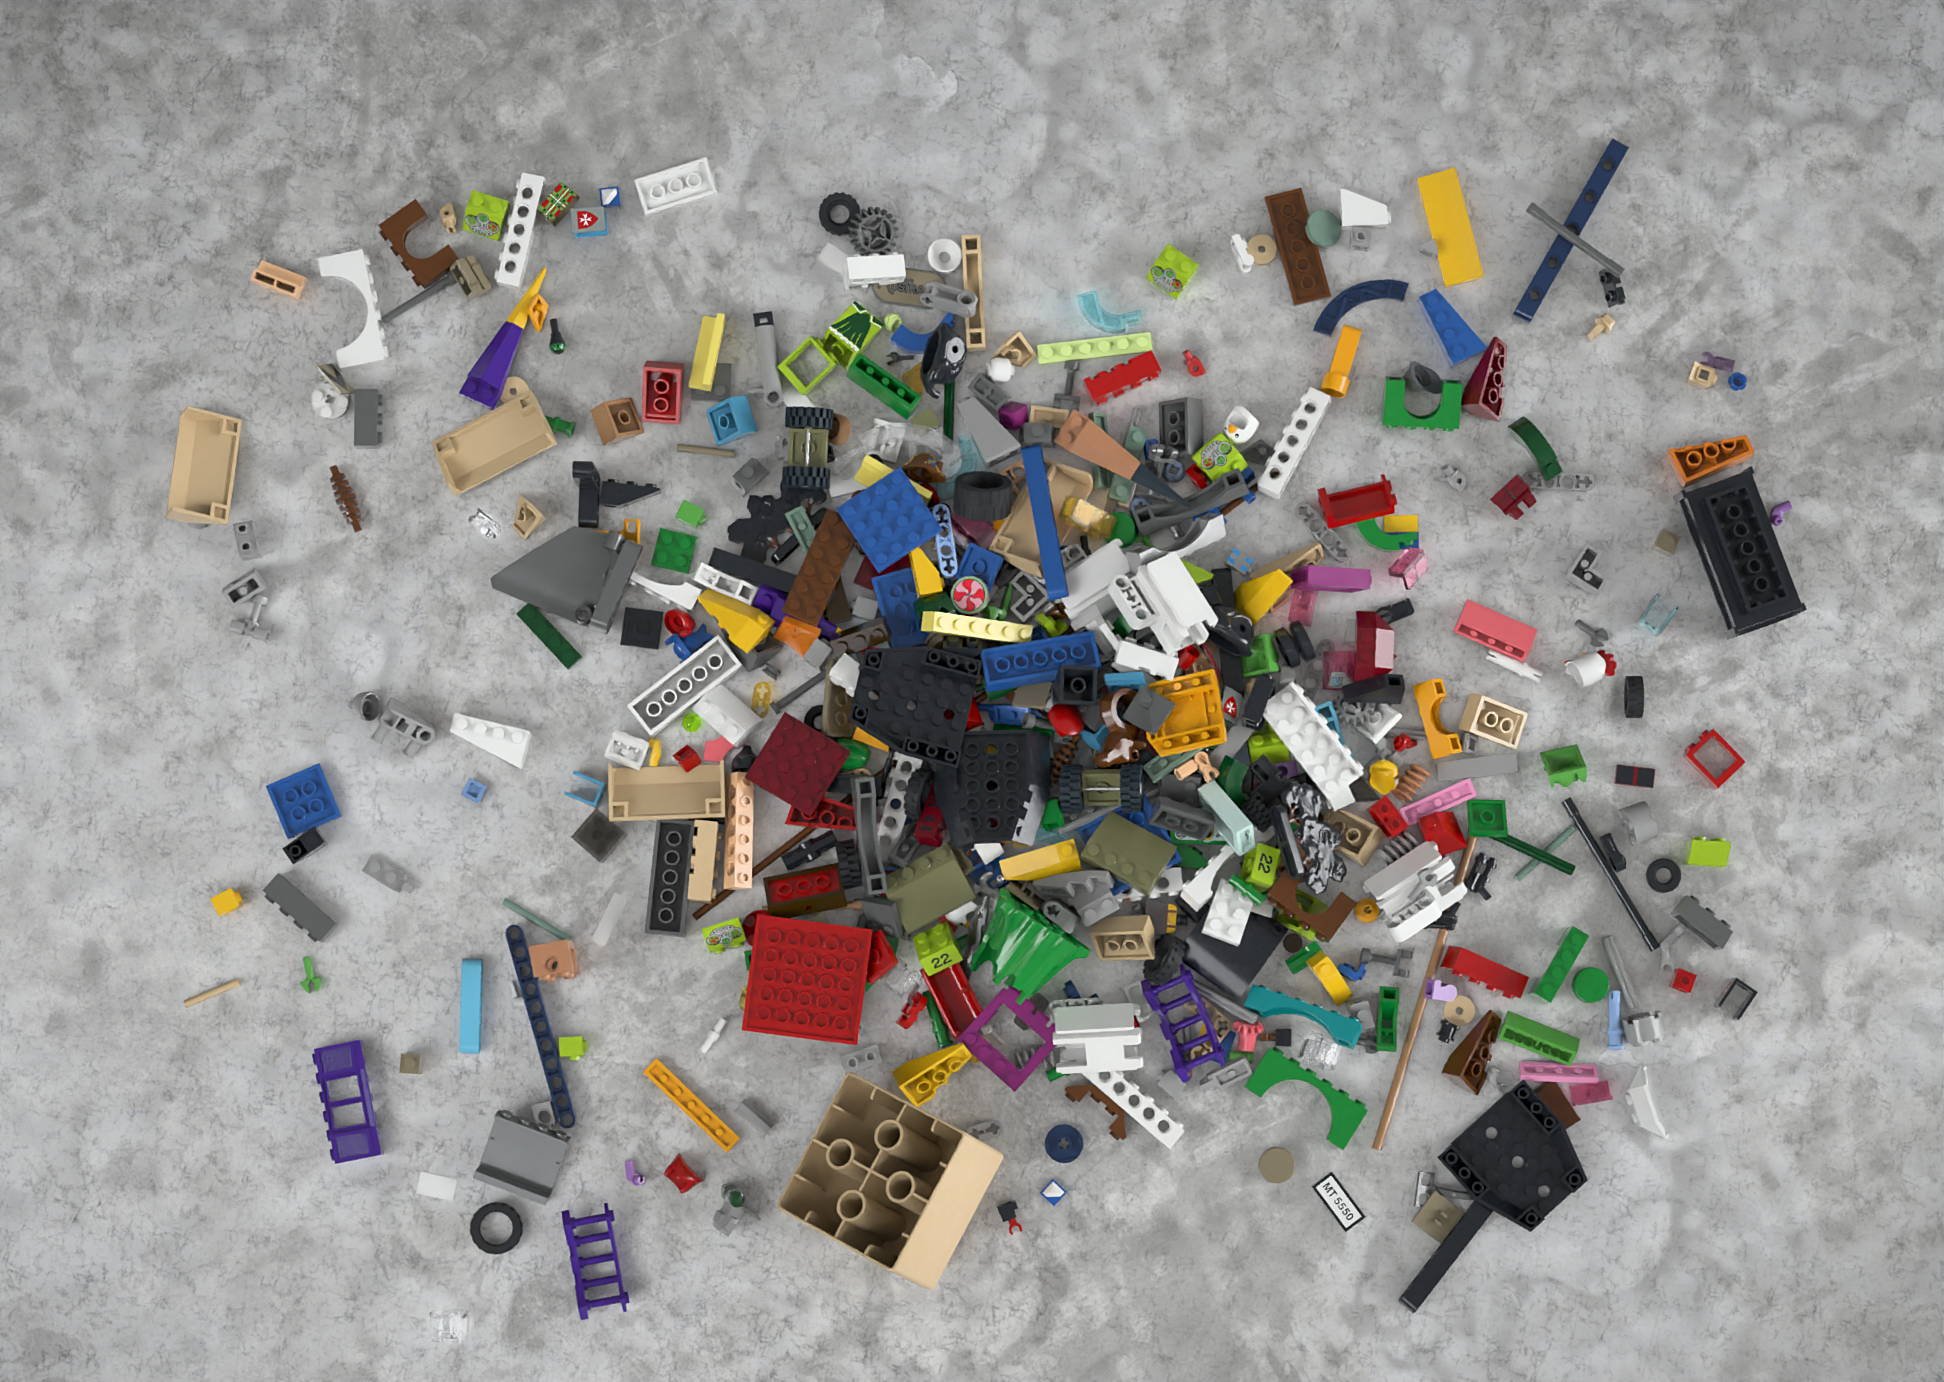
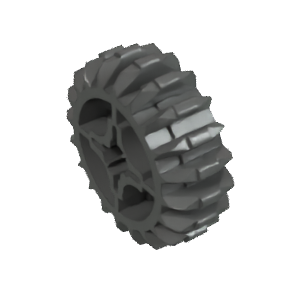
(876, 225)

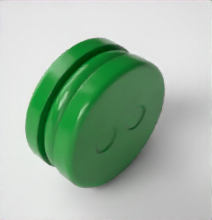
(1124, 529)
(1590, 985)

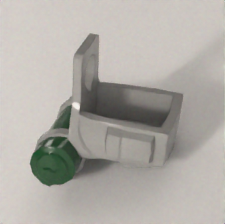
(732, 1210)

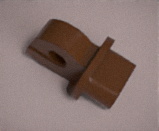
(1058, 612)

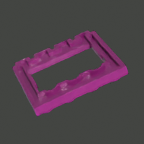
(992, 1057)

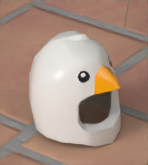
(1239, 426)

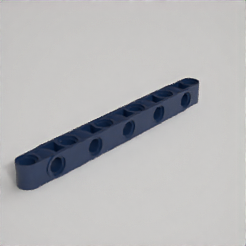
(1576, 219)

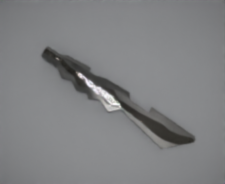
(975, 934)

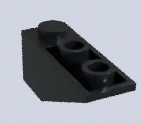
(622, 495)
(1377, 689)

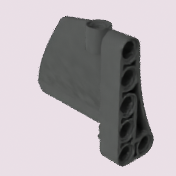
(574, 575)

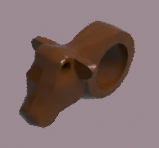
(1121, 743)

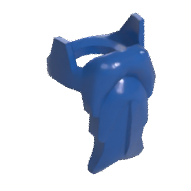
(688, 645)

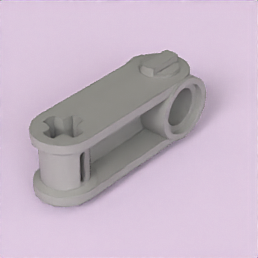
(949, 299)

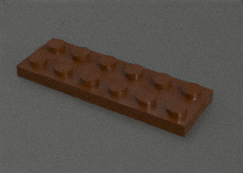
(1297, 252)
(820, 570)

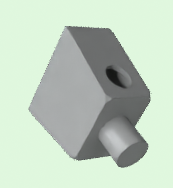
(1360, 1009)

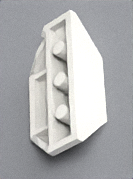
(1644, 1103)

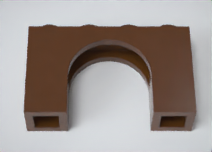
(396, 230)
(1324, 924)

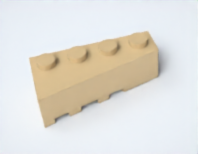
(704, 862)

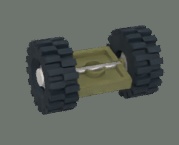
(807, 447)
(1102, 788)

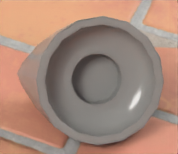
(1286, 677)

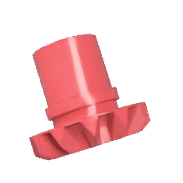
(1247, 1034)

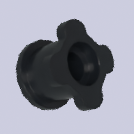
(1447, 1031)

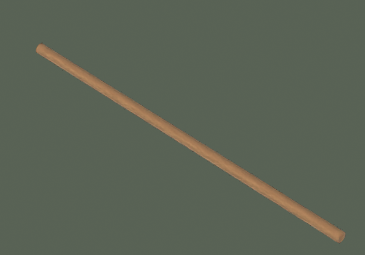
(1419, 1008)

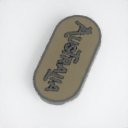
(909, 291)

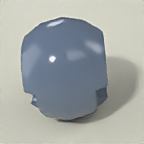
(1169, 476)
(1136, 500)

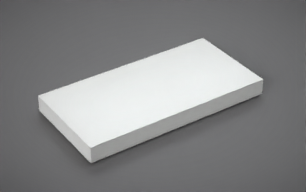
(675, 186)

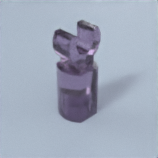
(1718, 362)

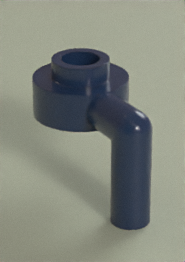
(1071, 991)

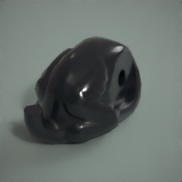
(942, 358)
(1232, 632)

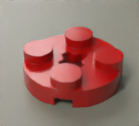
(911, 1010)

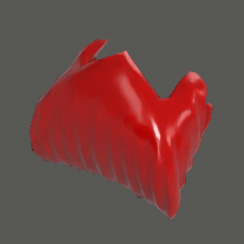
(682, 1174)

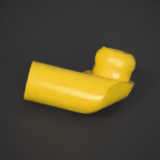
(656, 751)

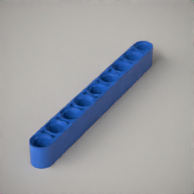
(1044, 522)

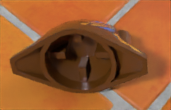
(924, 468)

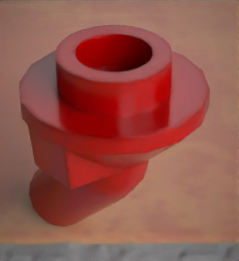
(1403, 742)

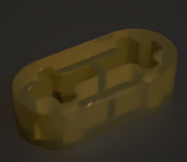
(766, 699)

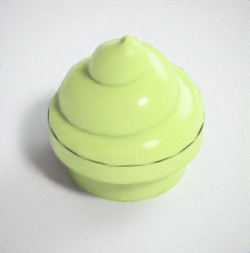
(892, 322)

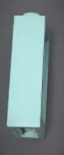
(1228, 818)

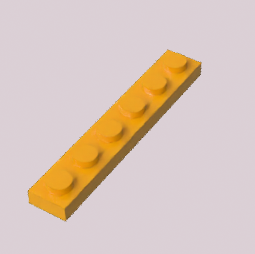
(691, 1105)

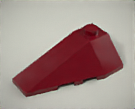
(1485, 386)

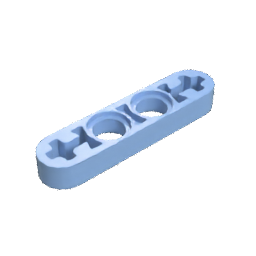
(945, 541)

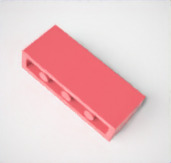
(1495, 630)

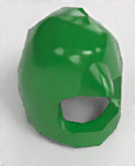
(859, 753)

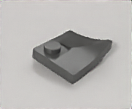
(1148, 710)

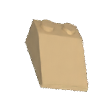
(1493, 720)
(1358, 835)

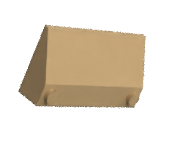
(493, 443)
(203, 467)
(1017, 534)
(666, 793)

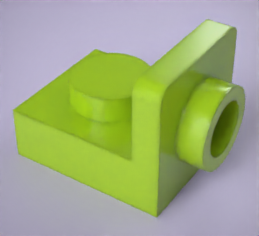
(1052, 627)

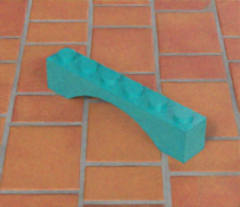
(1268, 1003)

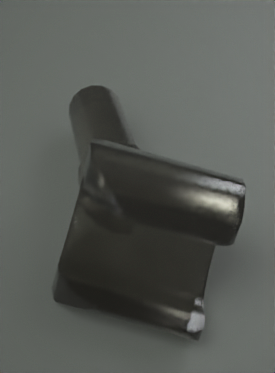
(896, 358)

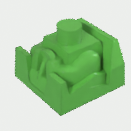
(1263, 658)
(1564, 765)

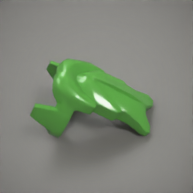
(999, 614)

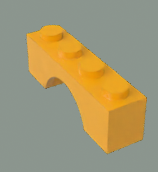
(1429, 698)

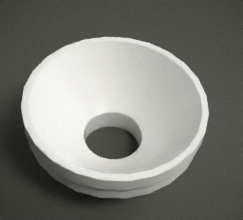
(941, 246)

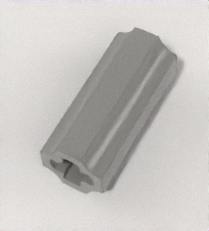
(754, 1117)

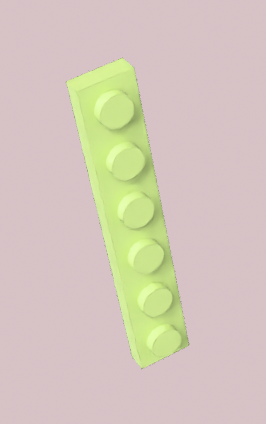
(1094, 348)

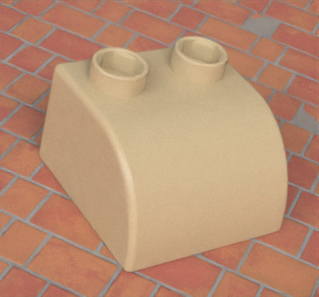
(890, 1181)

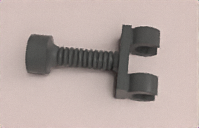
(1071, 367)
(1156, 455)
(1029, 721)
(1367, 956)

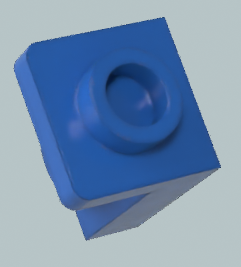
(1347, 971)

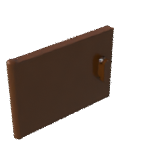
(1558, 1103)

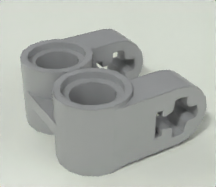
(1066, 919)

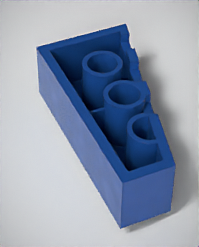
(1450, 330)

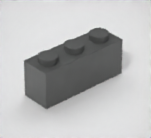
(367, 419)

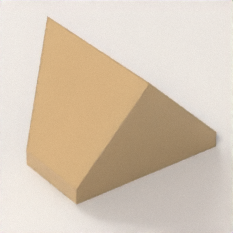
(1016, 350)
(526, 518)

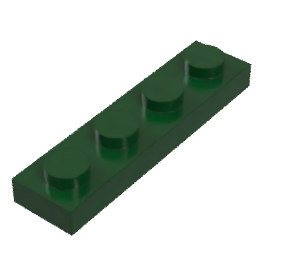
(549, 635)

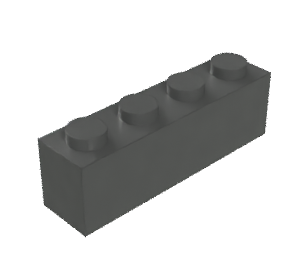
(302, 909)

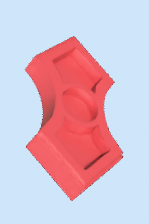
(717, 749)

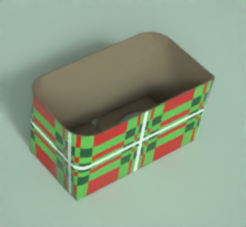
(558, 204)

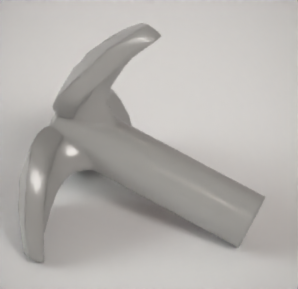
(983, 888)

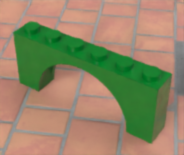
(1345, 1113)

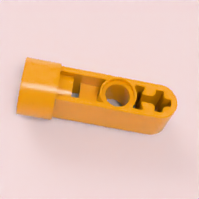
(1336, 381)

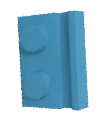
(1130, 680)

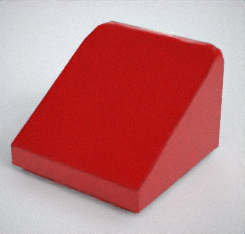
(687, 758)

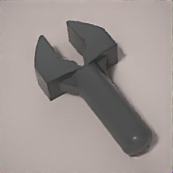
(1592, 633)
(1369, 1044)

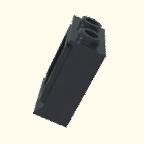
(1263, 690)

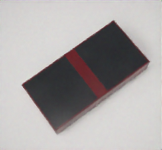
(1634, 776)

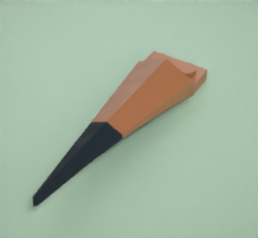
(1092, 443)

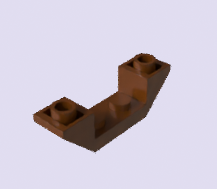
(1117, 1128)

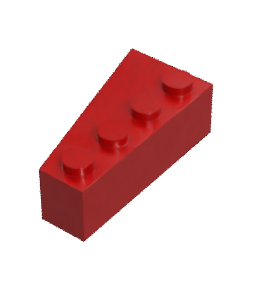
(1484, 971)

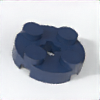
(1070, 1134)

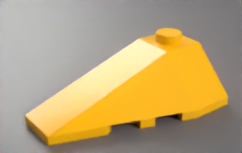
(1260, 594)
(743, 622)
(1042, 862)
(925, 1074)

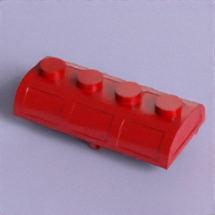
(953, 998)

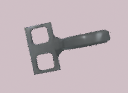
(1428, 1189)

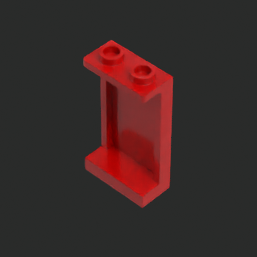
(1357, 503)

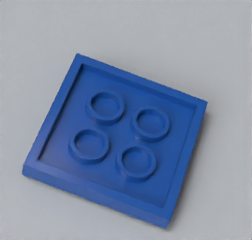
(303, 801)

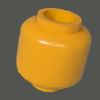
(1364, 917)

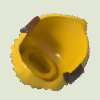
(1383, 776)

